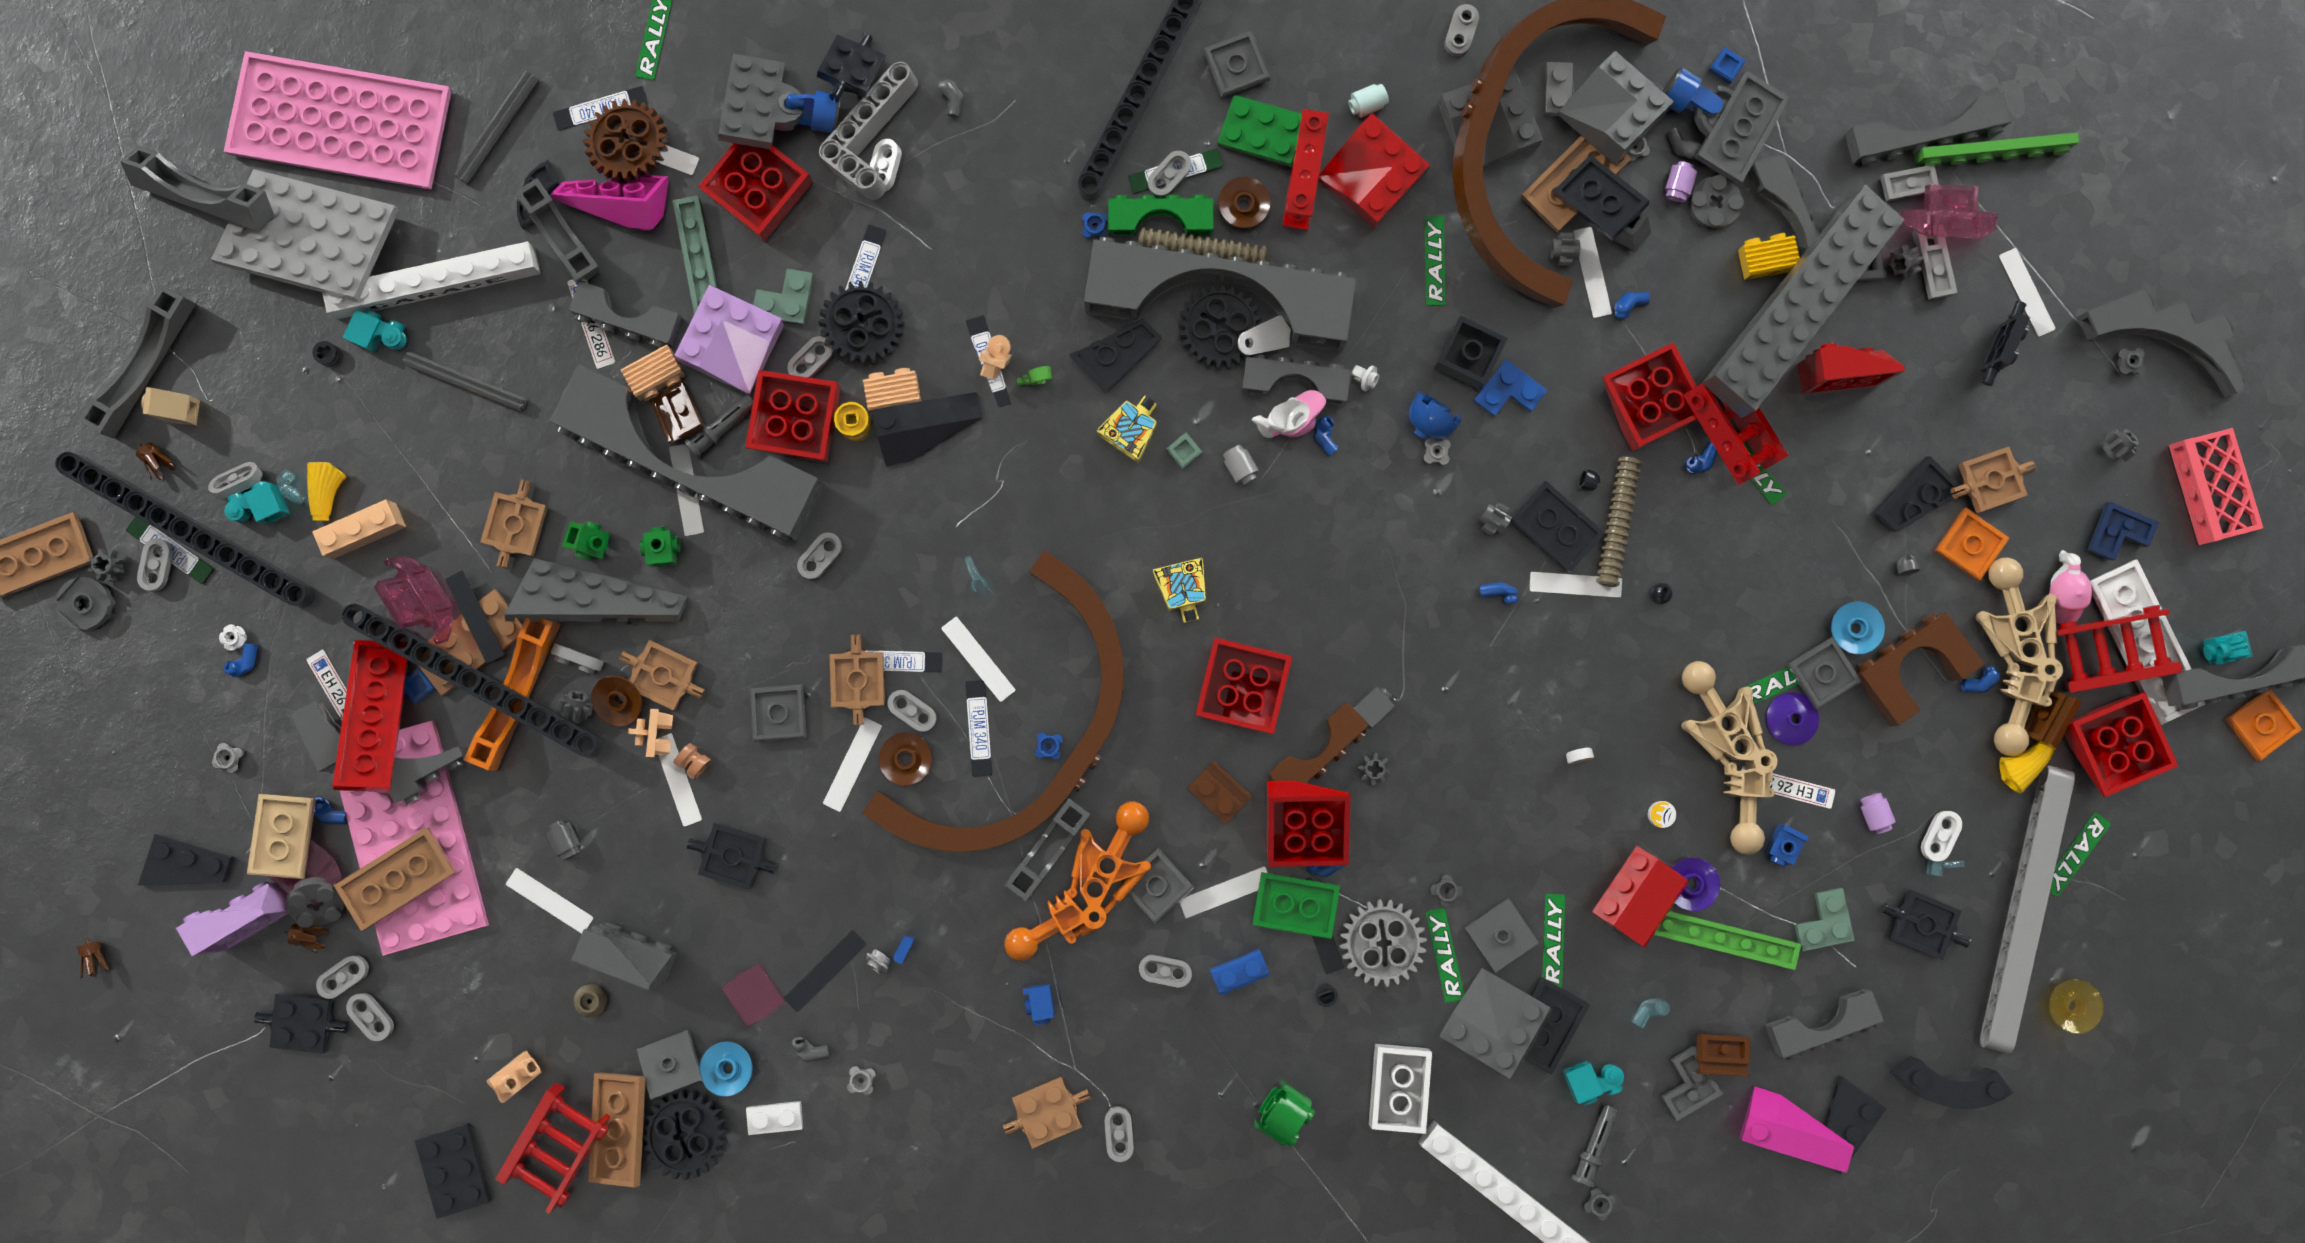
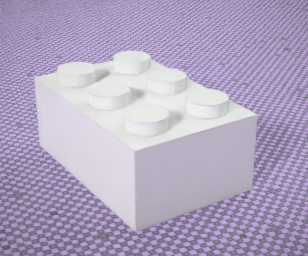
(1400, 1088)

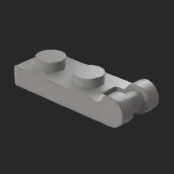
(1935, 266)

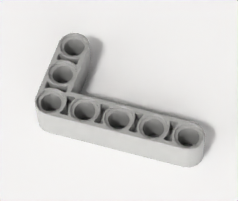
(866, 129)

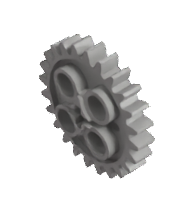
(1407, 939)

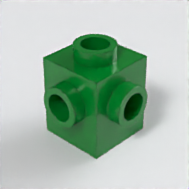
(586, 540)
(661, 556)

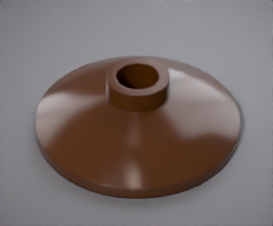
(1246, 190)
(609, 707)
(891, 755)

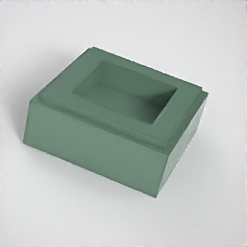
(1184, 451)

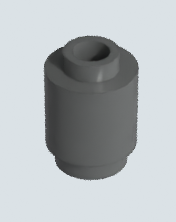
(563, 840)

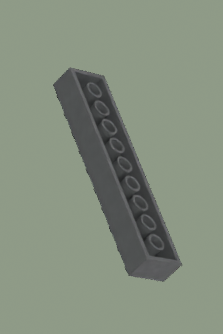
(1803, 301)

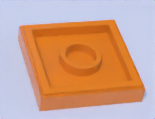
(1971, 544)
(2263, 724)

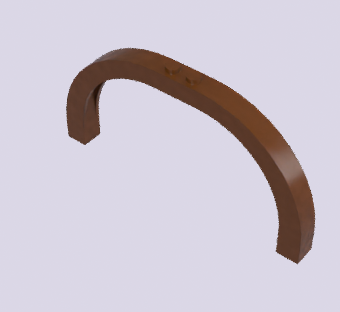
(1468, 179)
(1070, 777)

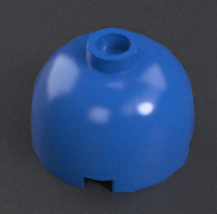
(1432, 418)

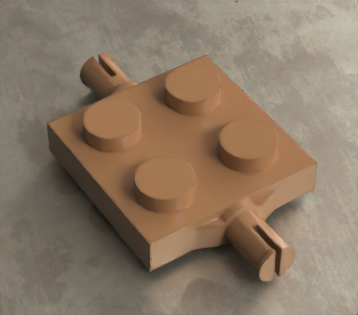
(1993, 479)
(514, 524)
(662, 674)
(857, 679)
(1047, 1112)

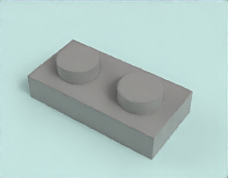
(1557, 86)
(1908, 182)

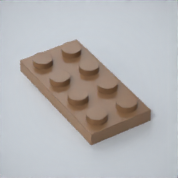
(1541, 193)
(42, 553)
(463, 645)
(395, 879)
(619, 1154)

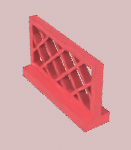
(2198, 490)

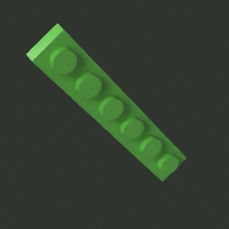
(2007, 149)
(1729, 940)

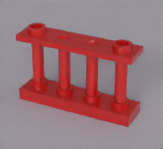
(1305, 170)
(1729, 444)
(2135, 669)
(528, 1147)

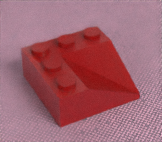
(1373, 171)
(756, 186)
(1846, 368)
(1650, 396)
(793, 416)
(1243, 686)
(2120, 743)
(1307, 825)

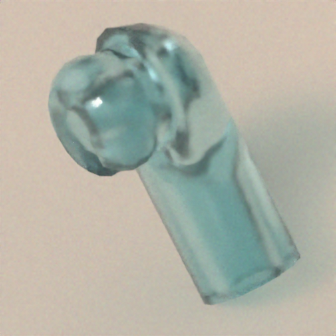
(287, 489)
(1650, 1008)

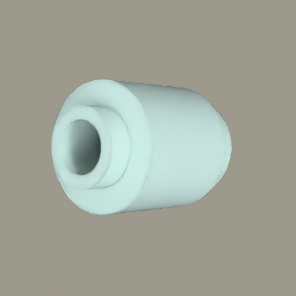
(1368, 100)

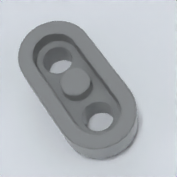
(1461, 29)
(1168, 174)
(808, 357)
(235, 480)
(818, 554)
(152, 564)
(587, 663)
(912, 711)
(1164, 972)
(343, 975)
(368, 1019)
(1119, 1133)

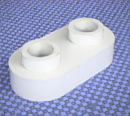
(883, 165)
(1941, 837)

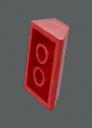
(1640, 896)

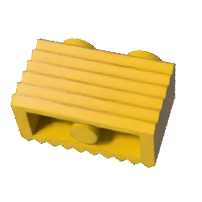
(1769, 256)

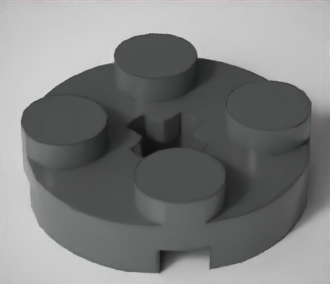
(1719, 188)
(69, 603)
(308, 914)

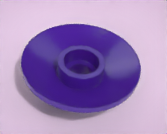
(1779, 719)
(1706, 884)

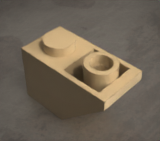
(170, 406)

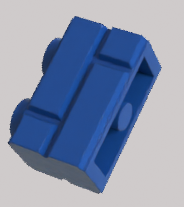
(1239, 972)

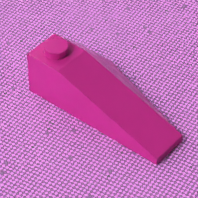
(629, 204)
(1787, 1129)

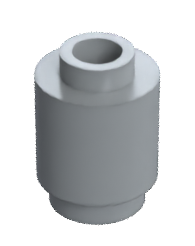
(1240, 465)

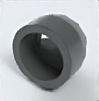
(1907, 566)

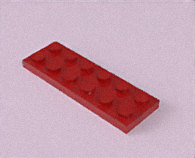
(371, 718)

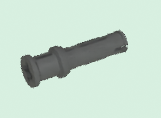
(711, 433)
(1608, 1114)

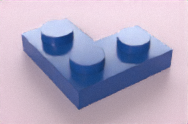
(1512, 383)

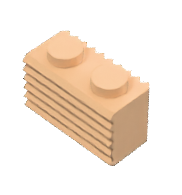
(653, 373)
(891, 389)

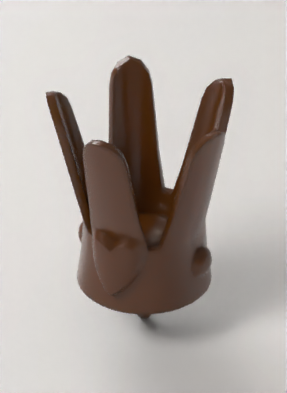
(147, 454)
(304, 936)
(87, 954)

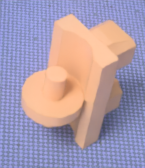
(995, 356)
(656, 720)
(514, 1076)

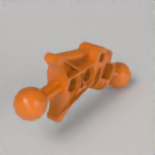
(1066, 913)

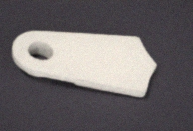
(1266, 337)

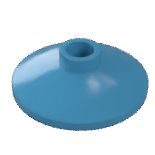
(1870, 627)
(713, 1068)

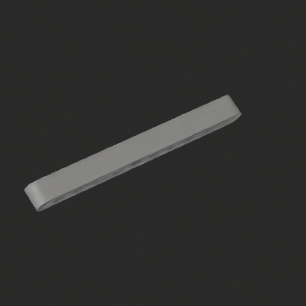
(2027, 909)

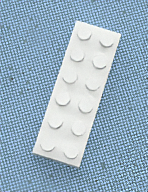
(2125, 593)

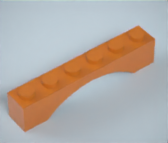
(528, 659)

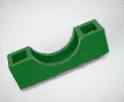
(1192, 214)

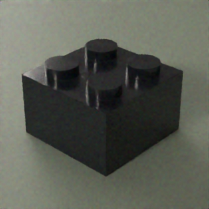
(1470, 352)

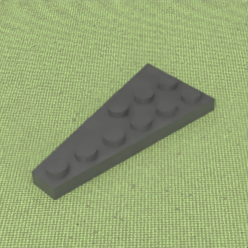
(584, 596)

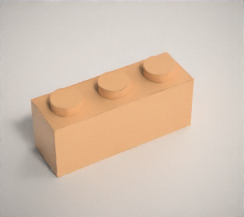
(359, 529)

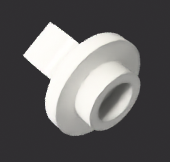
(1367, 378)

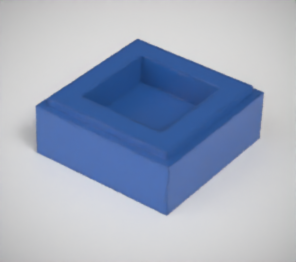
(1727, 65)
(418, 686)
(904, 949)

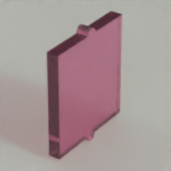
(753, 994)

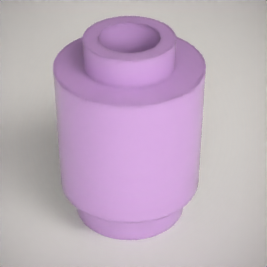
(1680, 182)
(1877, 813)

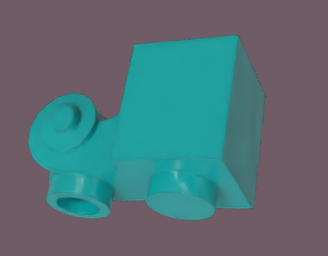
(368, 330)
(263, 500)
(2227, 648)
(1585, 1084)

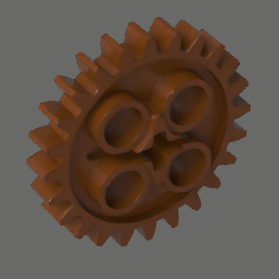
(619, 161)

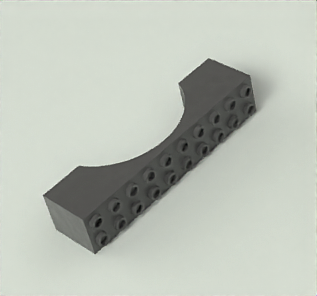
(1130, 277)
(608, 419)

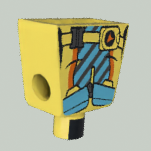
(1130, 428)
(1182, 587)

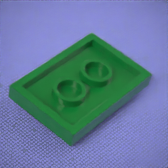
(1261, 130)
(1296, 905)

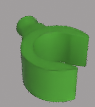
(1036, 376)

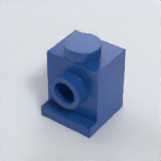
(1776, 845)
(1039, 1003)

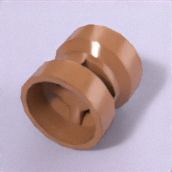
(692, 761)

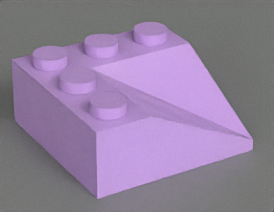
(729, 339)
(223, 929)

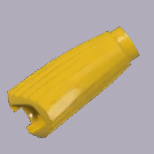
(322, 485)
(2022, 769)

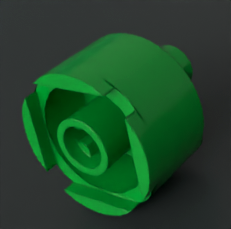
(1284, 1114)

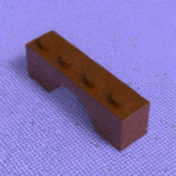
(1343, 727)

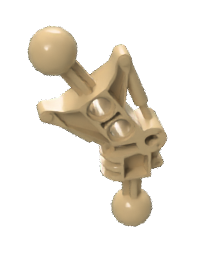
(2025, 687)
(1720, 744)

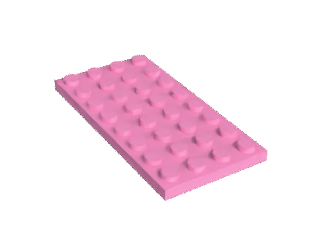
(337, 120)
(382, 824)

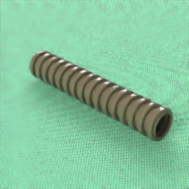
(1201, 246)
(1619, 521)

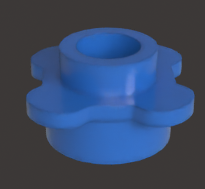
(1091, 218)
(1042, 750)

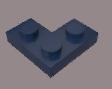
(2119, 524)

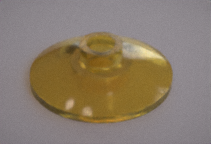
(2088, 1006)

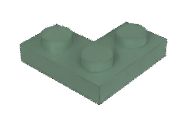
(793, 301)
(1832, 927)

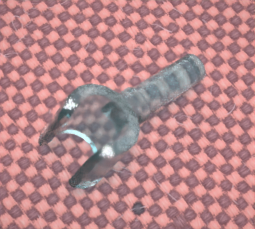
(974, 573)
(1936, 868)

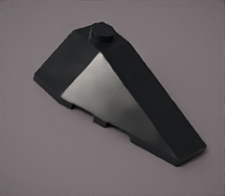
(918, 426)

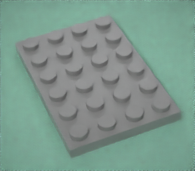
(313, 240)

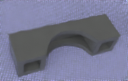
(556, 231)
(656, 325)
(1264, 374)
(1047, 849)
(1855, 1013)

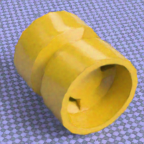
(853, 421)

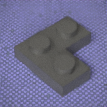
(1696, 1089)

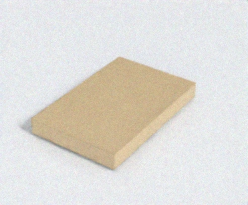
(281, 836)

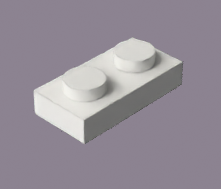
(774, 1118)

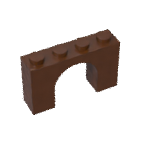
(1882, 675)

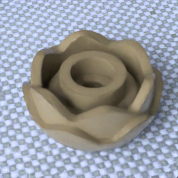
(598, 997)

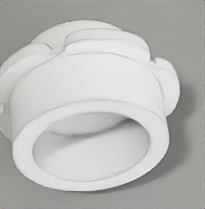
(237, 642)

